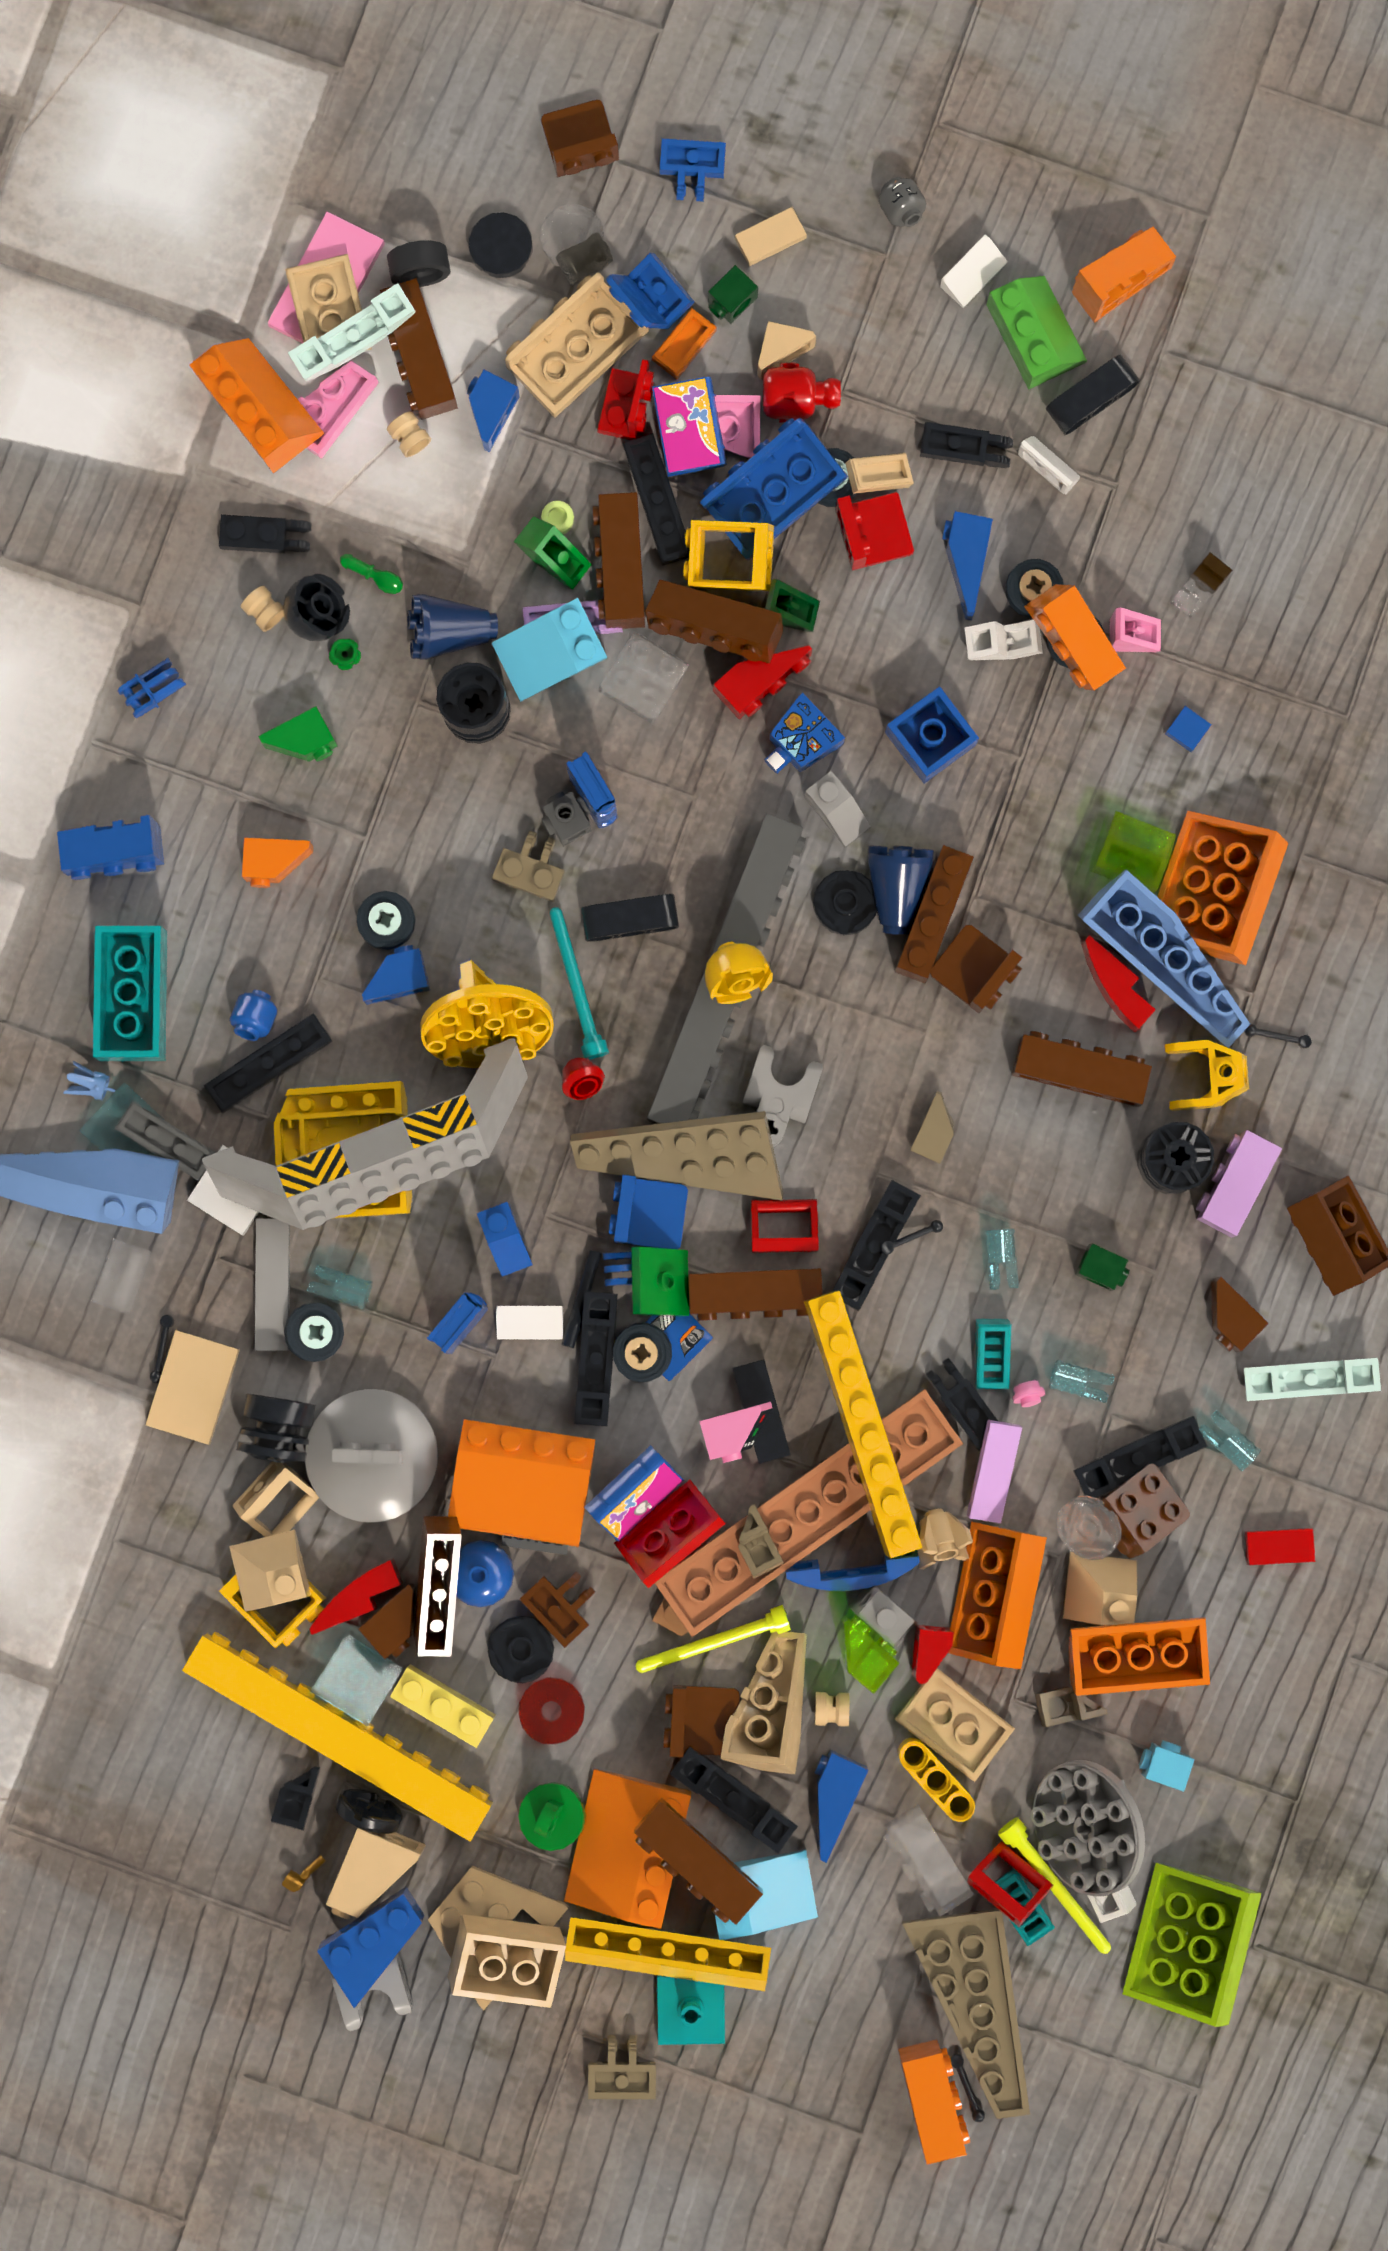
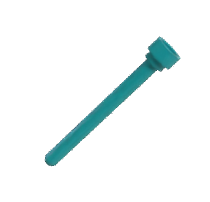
(593, 1045)

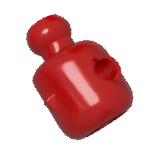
(794, 392)

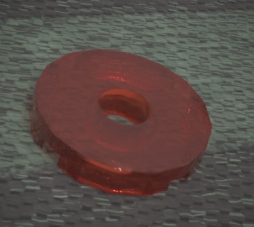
(547, 1730)

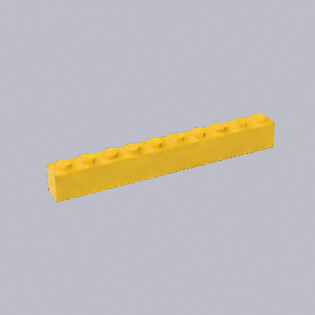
(338, 1736)

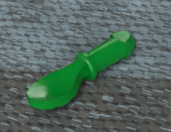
(385, 580)

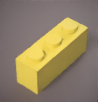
(442, 1705)

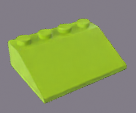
(1192, 1944)

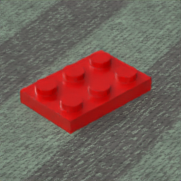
(669, 1533)

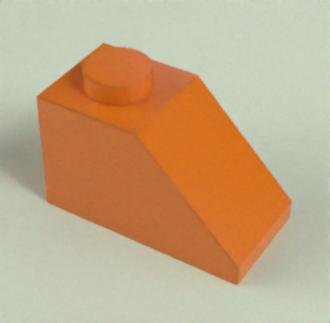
(272, 859)

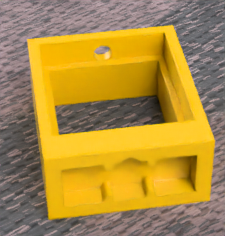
(761, 557)
(290, 1632)

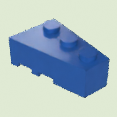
(111, 848)
(370, 1943)

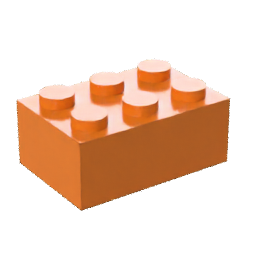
(934, 2101)

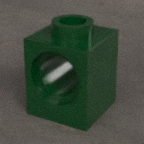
(732, 295)
(1103, 1267)

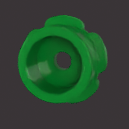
(341, 646)

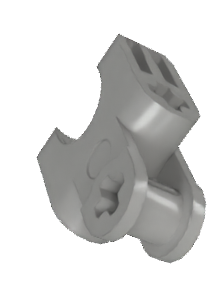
(779, 1100)
(391, 1982)

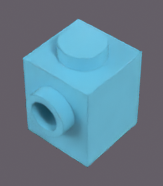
(1166, 1765)

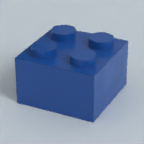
(931, 735)

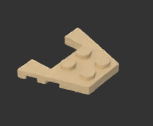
(490, 1897)

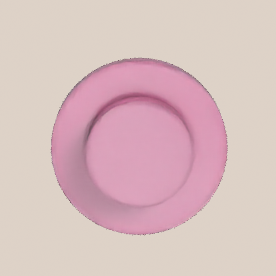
(1028, 1393)

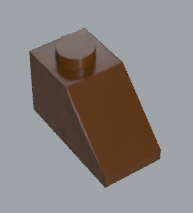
(1233, 1317)
(392, 1624)

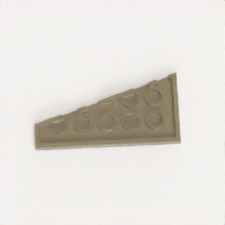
(705, 1153)
(973, 1981)

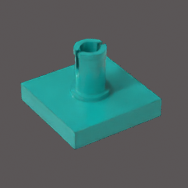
(690, 2012)

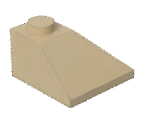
(270, 1570)
(1101, 1590)

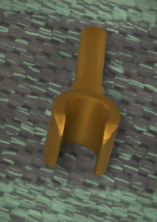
(294, 1881)

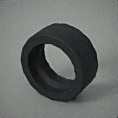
(421, 260)

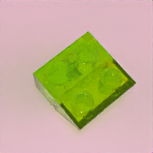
(1135, 848)
(865, 1657)

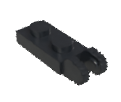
(963, 445)
(261, 534)
(963, 1403)

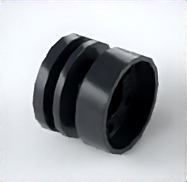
(464, 688)
(1160, 1169)
(275, 1428)

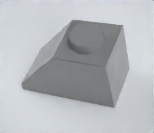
(837, 808)

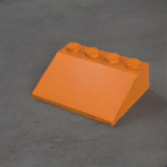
(1222, 882)
(521, 1482)
(608, 1865)

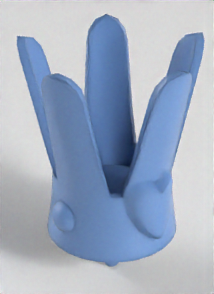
(93, 1083)

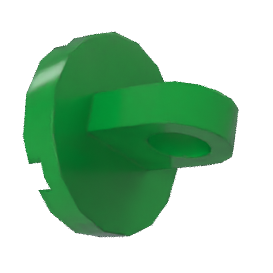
(552, 1816)

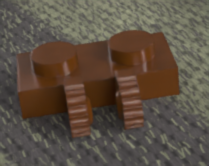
(555, 1610)

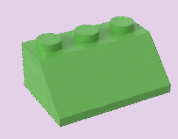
(1034, 330)

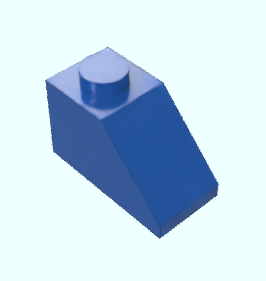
(491, 405)
(398, 976)
(504, 1239)

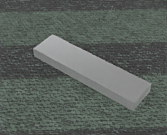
(272, 1284)

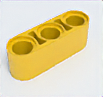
(947, 1791)

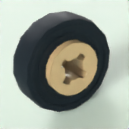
(1024, 576)
(653, 1343)

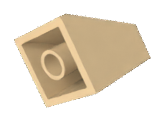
(370, 1869)

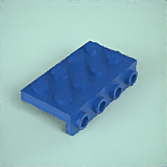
(775, 484)

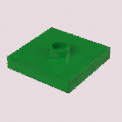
(660, 1281)

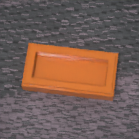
(684, 343)

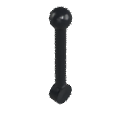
(1302, 1041)
(887, 1247)
(166, 1321)
(957, 2062)

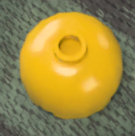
(736, 972)

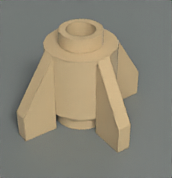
(942, 1538)

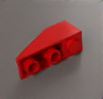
(751, 681)

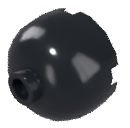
(316, 608)

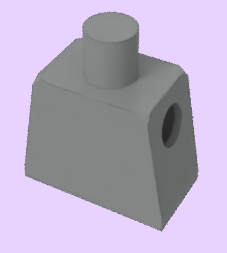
(883, 1615)

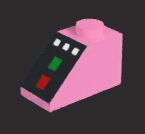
(734, 1432)

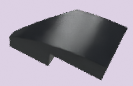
(295, 1800)

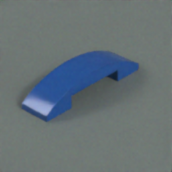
(809, 1575)

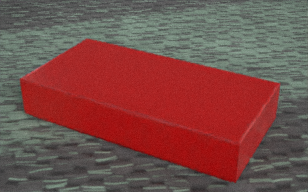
(1280, 1546)

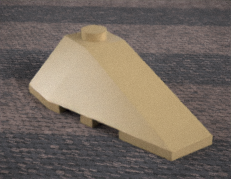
(769, 1716)

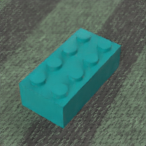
(130, 993)

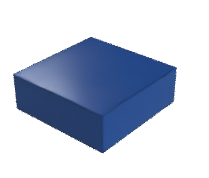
(1188, 729)

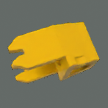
(1221, 1087)

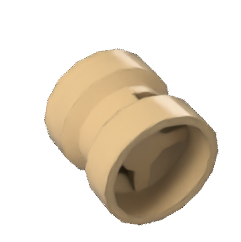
(409, 434)
(263, 608)
(832, 1709)

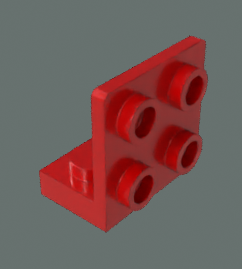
(625, 403)
(874, 530)

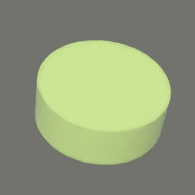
(559, 514)

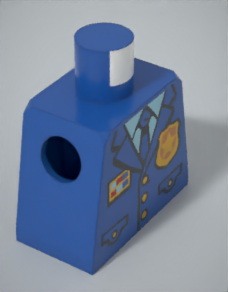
(802, 737)

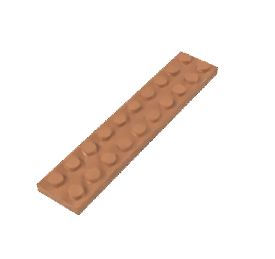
(803, 1516)

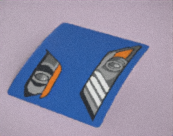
(685, 1337)

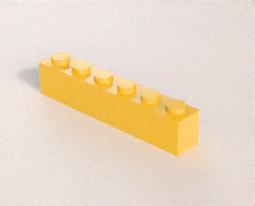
(667, 1954)

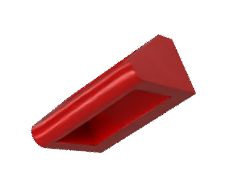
(780, 1245)
(929, 1650)
(1000, 1897)

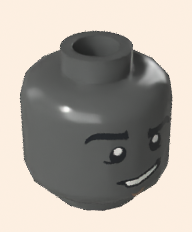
(902, 202)

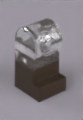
(1201, 585)

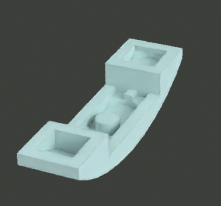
(354, 335)
(1312, 1379)

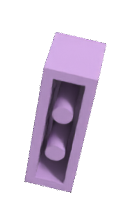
(1237, 1183)

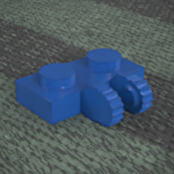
(692, 159)

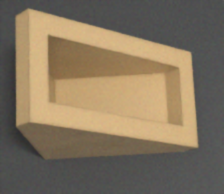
(783, 345)

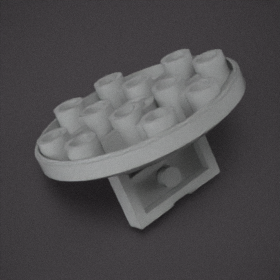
(371, 1455)
(1088, 1828)

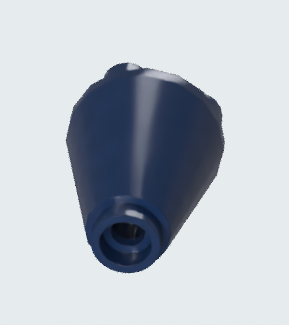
(447, 626)
(898, 884)

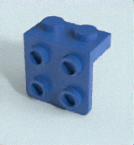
(651, 294)
(649, 1213)

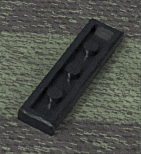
(657, 498)
(268, 1063)

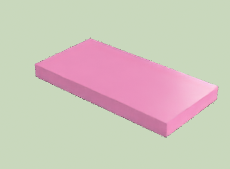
(331, 239)

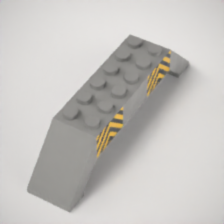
(383, 1158)

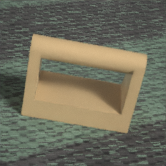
(264, 1490)

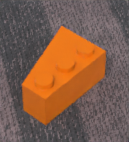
(1122, 273)
(1075, 636)

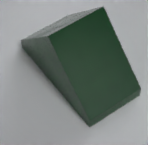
(796, 607)

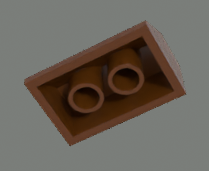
(1340, 1235)

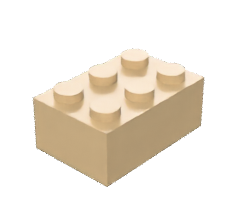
(506, 1961)

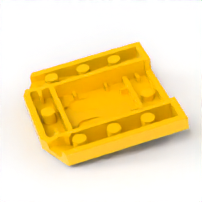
(333, 1113)

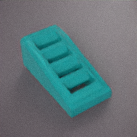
(1005, 1340)
(1042, 1928)

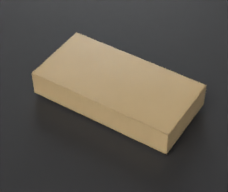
(770, 236)
(879, 473)

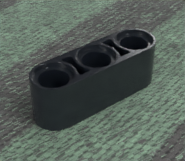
(1092, 394)
(629, 917)

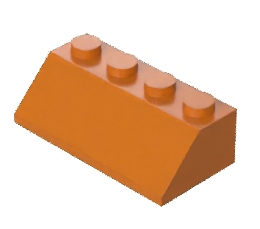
(257, 401)
(996, 1595)
(1139, 1656)

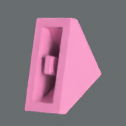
(1134, 632)

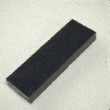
(754, 1390)

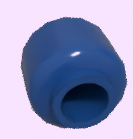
(253, 1015)

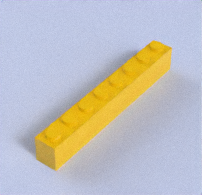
(863, 1424)

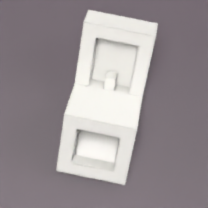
(1003, 642)

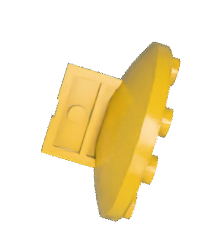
(482, 1016)

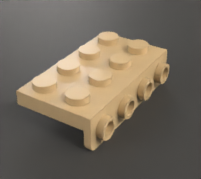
(573, 345)

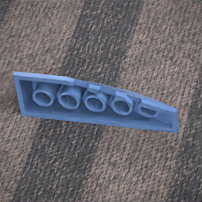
(1164, 951)
(95, 1185)

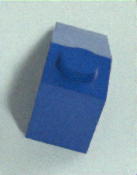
(966, 553)
(836, 1792)

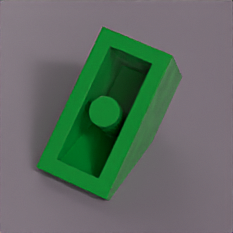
(552, 552)
(301, 737)

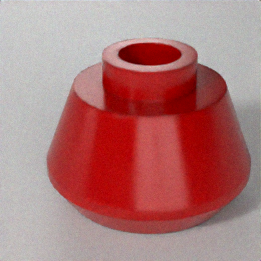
(581, 1079)

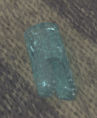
(1000, 1250)
(346, 1288)
(1075, 1379)
(1234, 1446)

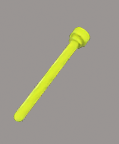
(773, 1621)
(1015, 1835)

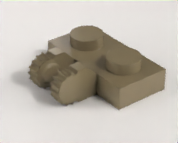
(528, 873)
(622, 2079)

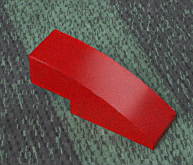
(1115, 985)
(358, 1596)

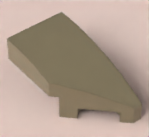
(935, 1131)
(757, 1546)
(1064, 1706)

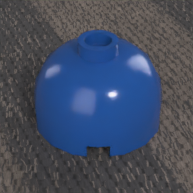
(483, 1573)

